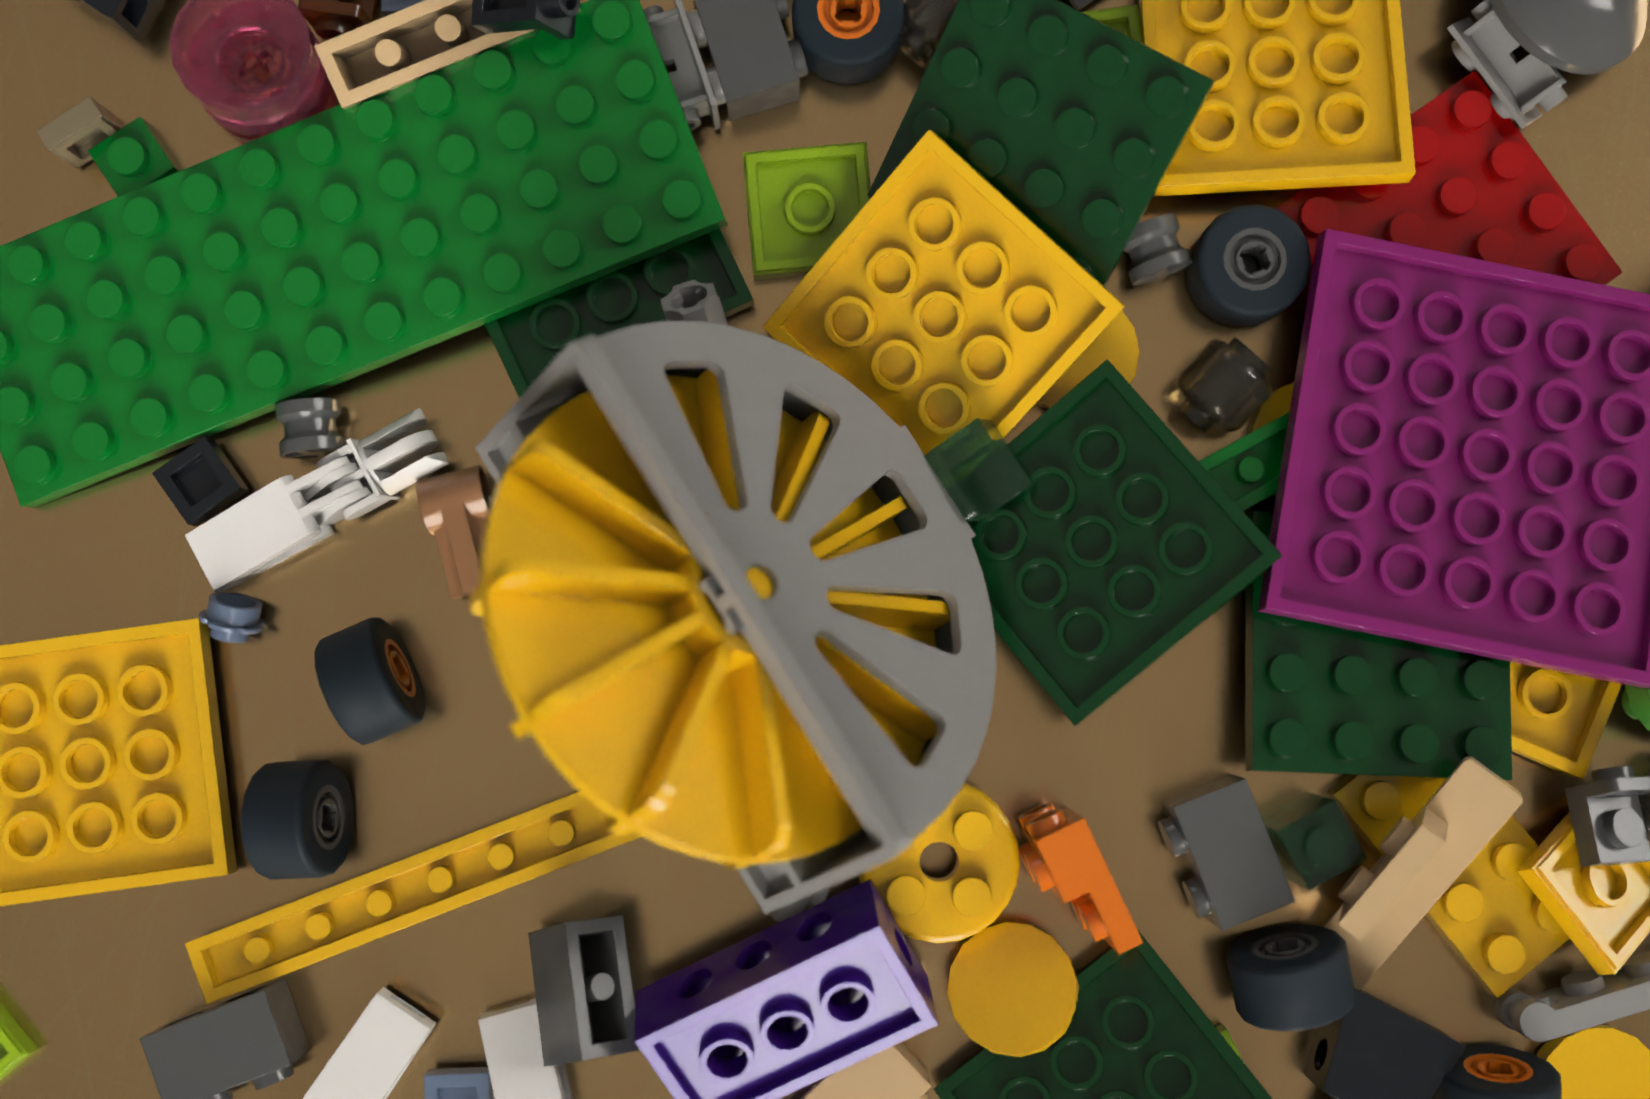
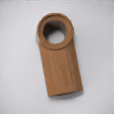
(455, 512)

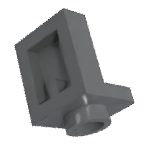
(1610, 818)

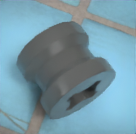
(1156, 250)
(309, 427)

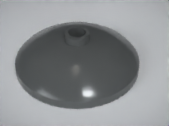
(1575, 33)

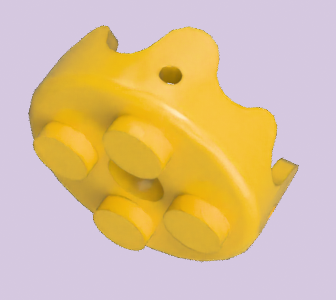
(975, 889)

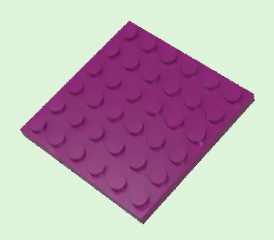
(1469, 460)

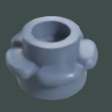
(232, 617)

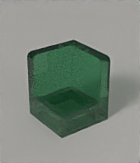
(978, 469)

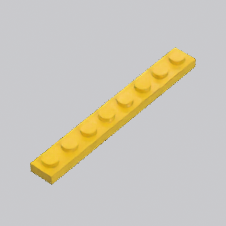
(400, 895)

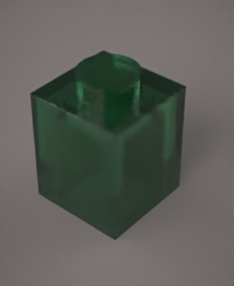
(1313, 840)

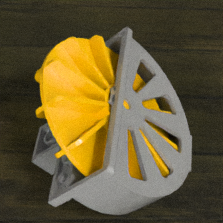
(734, 603)

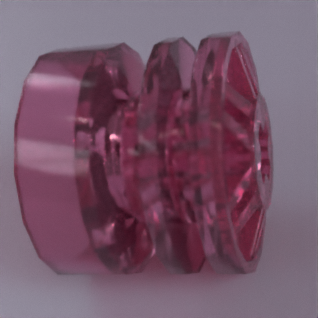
(228, 42)

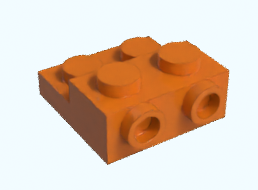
(1066, 859)

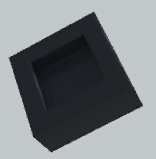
(200, 481)

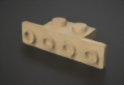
(1420, 864)

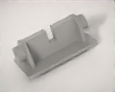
(679, 40)
(1513, 83)

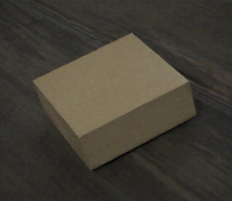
(78, 131)

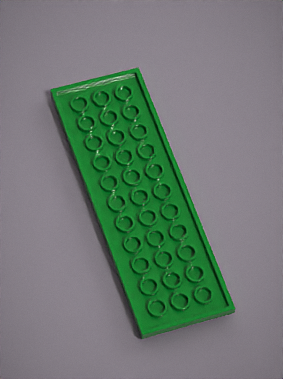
(341, 247)

